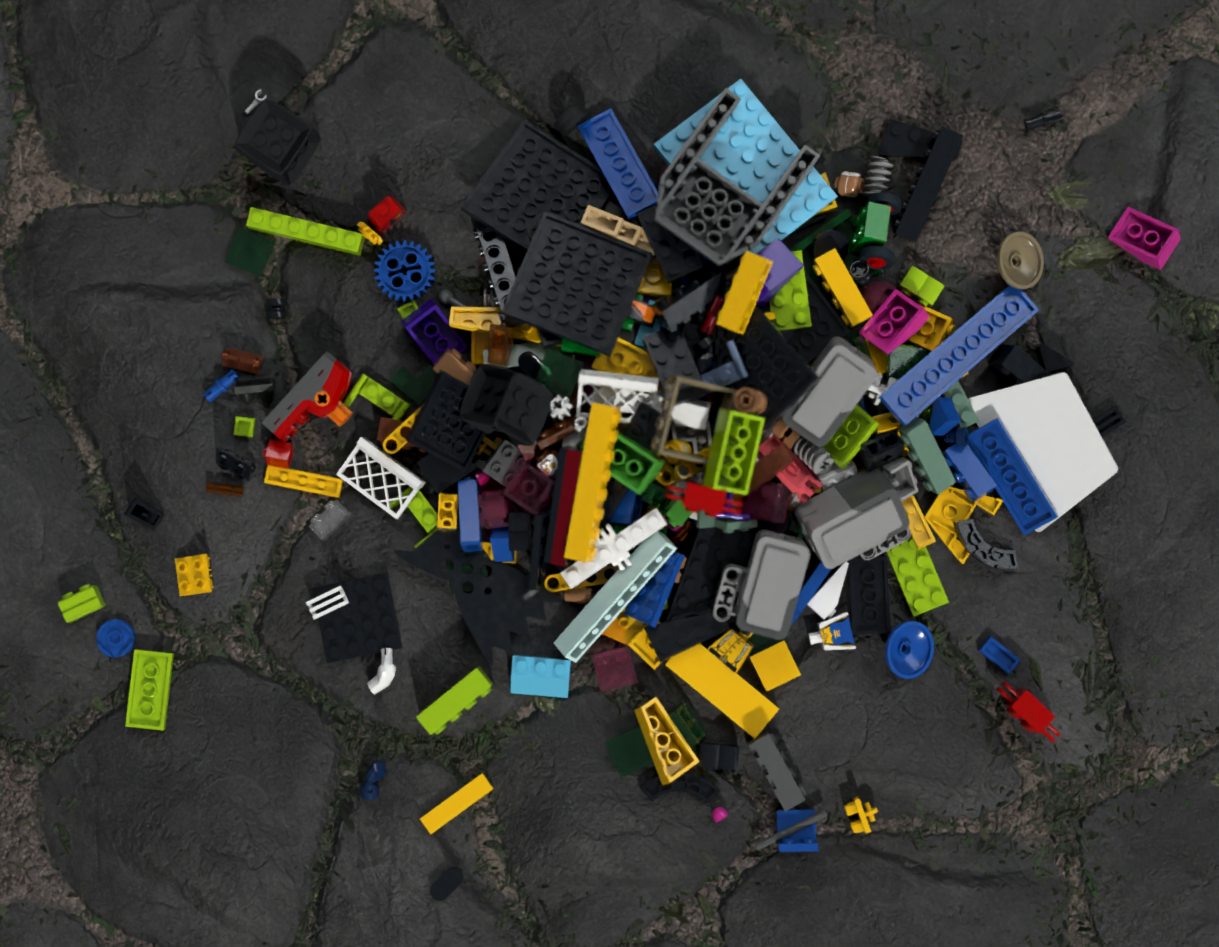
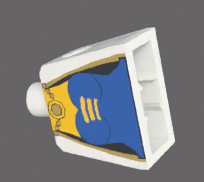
(834, 633)

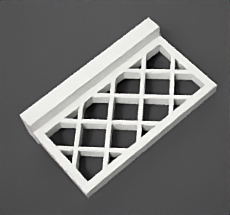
(615, 380)
(391, 465)

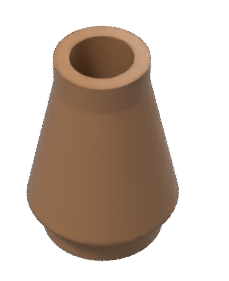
(579, 595)

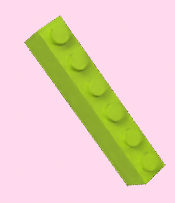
(305, 231)

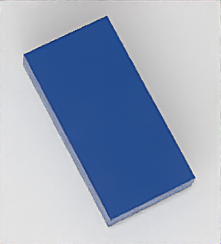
(999, 655)

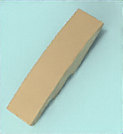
(615, 227)

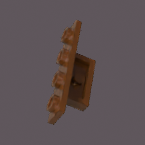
(550, 437)

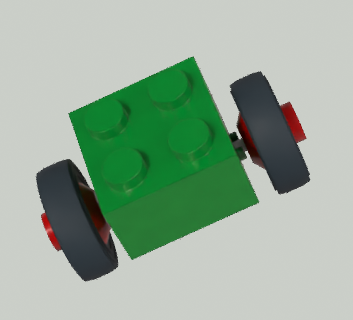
(873, 228)

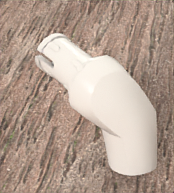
(576, 438)
(385, 672)

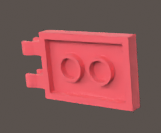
(796, 476)

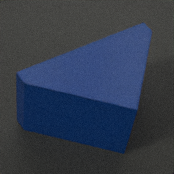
(943, 416)
(500, 545)

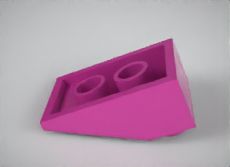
(1145, 237)
(894, 322)

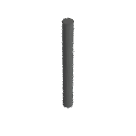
(790, 830)

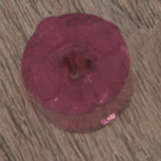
(494, 509)

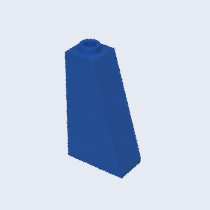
(469, 515)

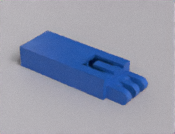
(810, 587)

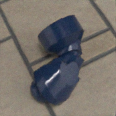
(959, 436)
(369, 789)

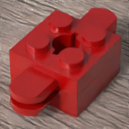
(703, 498)
(1029, 710)

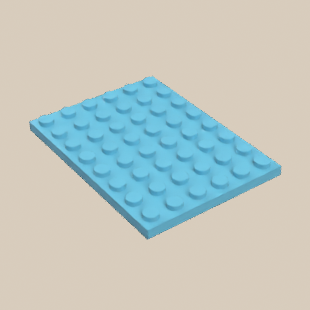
(754, 156)

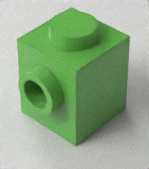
(676, 513)

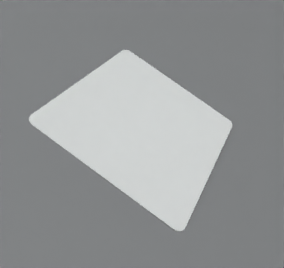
(1052, 436)

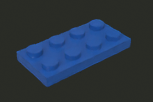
(651, 599)

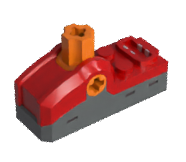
(325, 379)

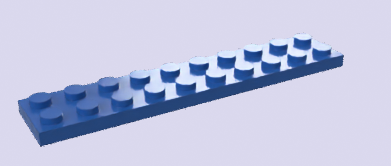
(958, 354)

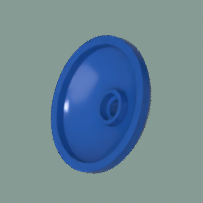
(909, 649)

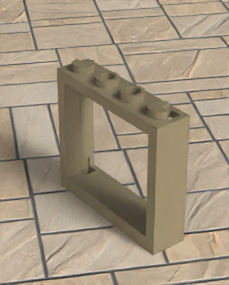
(667, 406)

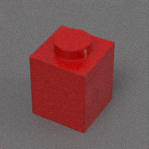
(278, 453)

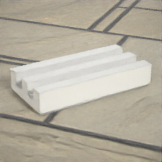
(312, 609)

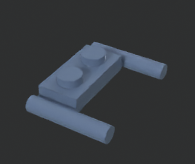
(727, 373)

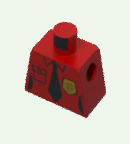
(385, 214)

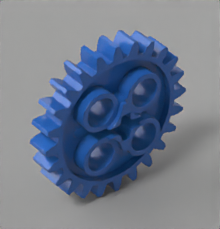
(408, 288)

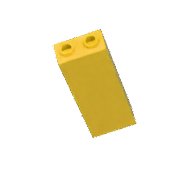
(723, 688)

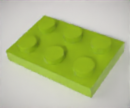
(850, 436)

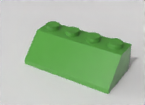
(633, 463)

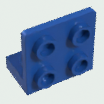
(801, 840)

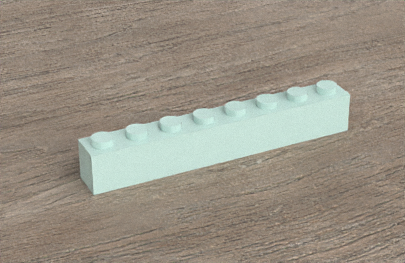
(614, 596)

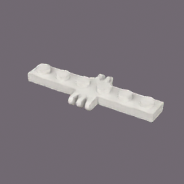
(614, 547)

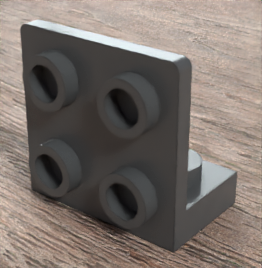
(502, 463)

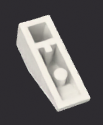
(828, 594)

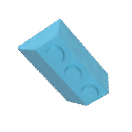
(540, 676)

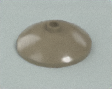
(1020, 260)

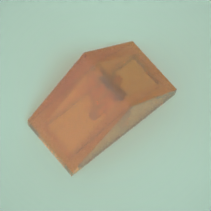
(499, 344)

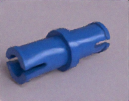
(221, 385)

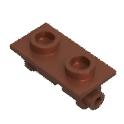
(242, 360)

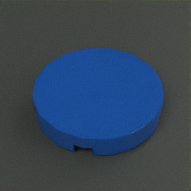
(115, 638)

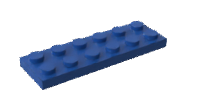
(619, 163)
(1012, 476)

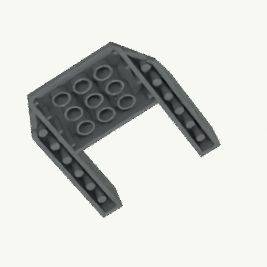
(711, 209)

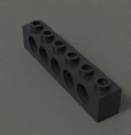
(493, 265)

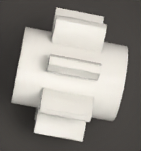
(563, 411)

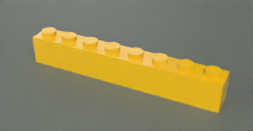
(592, 482)

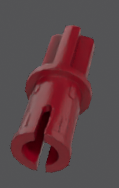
(711, 318)

